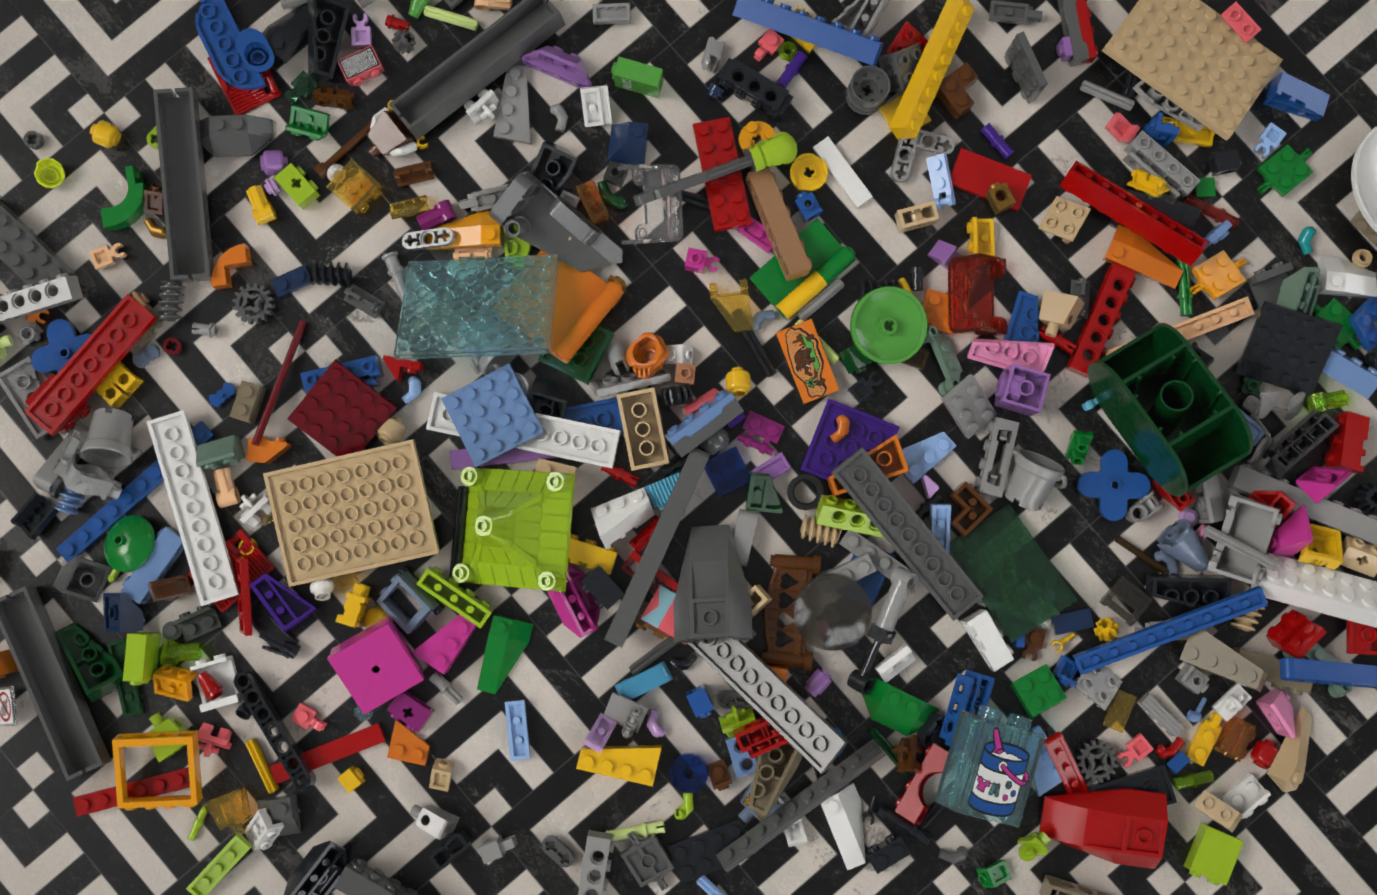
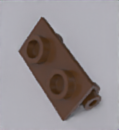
(326, 98)
(413, 173)

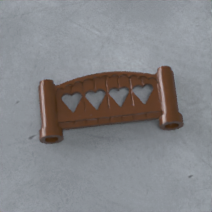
(793, 653)

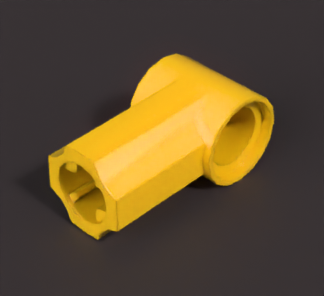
(262, 210)

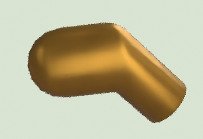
(155, 231)

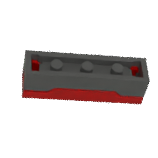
(1076, 24)

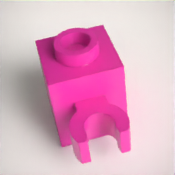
(697, 261)

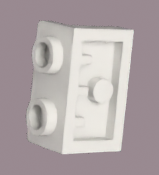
(895, 663)
(1246, 795)
(261, 831)

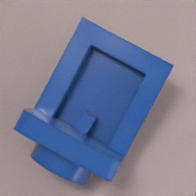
(1065, 671)

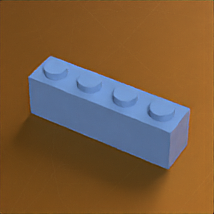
(1351, 373)
(164, 554)

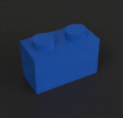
(700, 701)

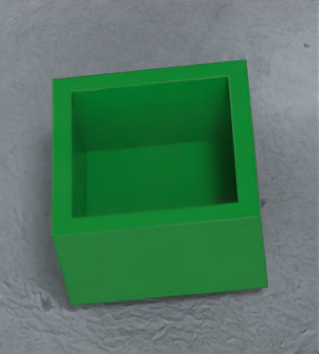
(1038, 691)

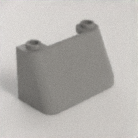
(1251, 524)

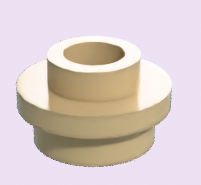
(1365, 255)

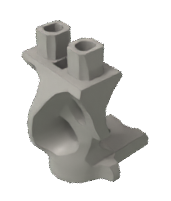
(85, 478)

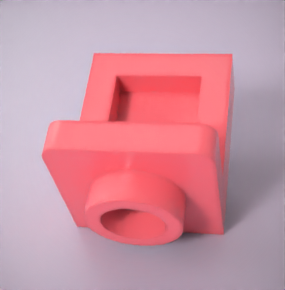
(1121, 128)

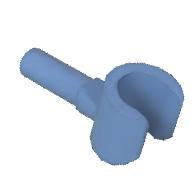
(1195, 716)

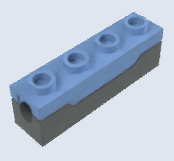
(704, 422)

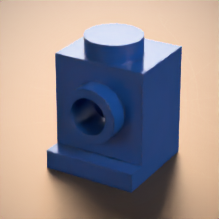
(807, 213)

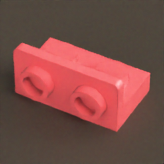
(1240, 22)

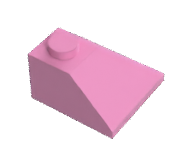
(1278, 712)

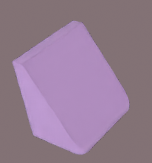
(929, 486)

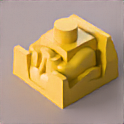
(1324, 549)

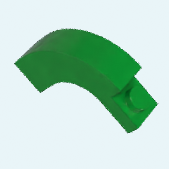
(131, 207)

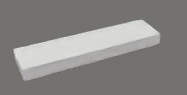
(842, 172)

